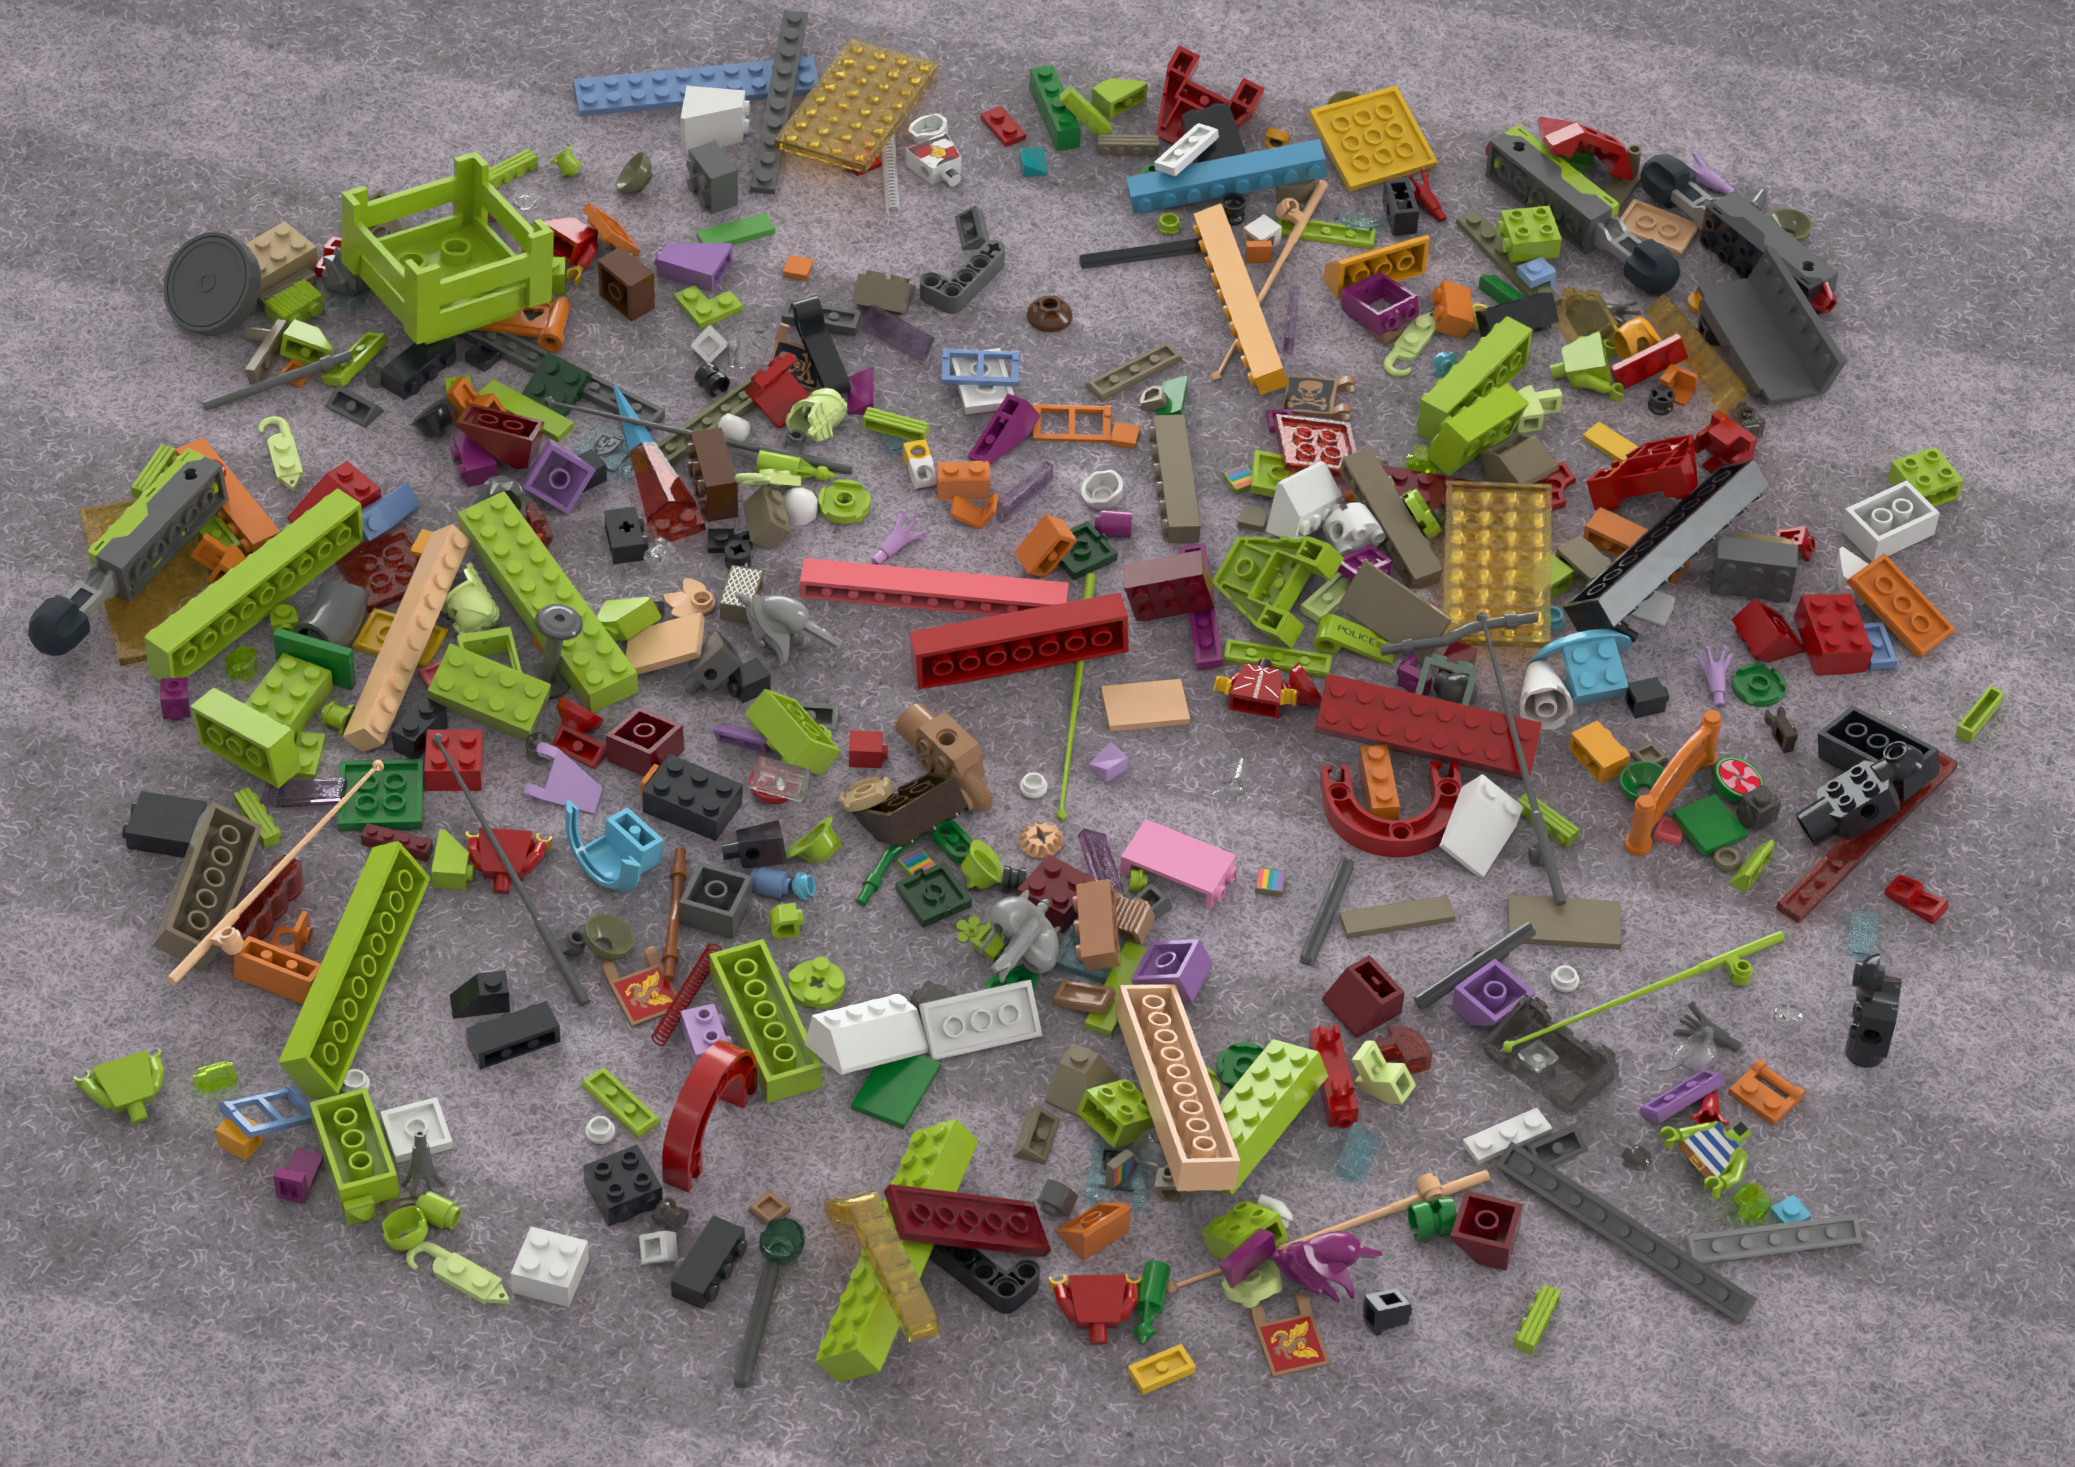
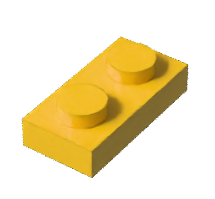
(1161, 1369)

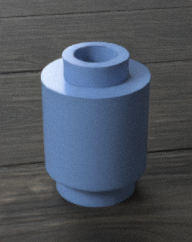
(771, 882)

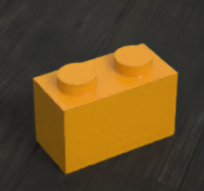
(1599, 751)

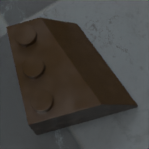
(913, 809)

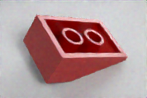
(347, 479)

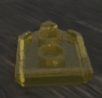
(1584, 314)

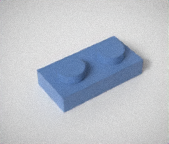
(1883, 651)

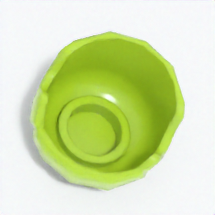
(405, 1220)

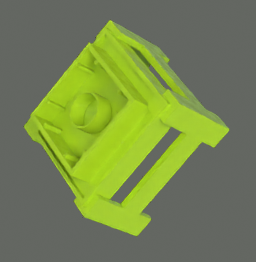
(452, 269)

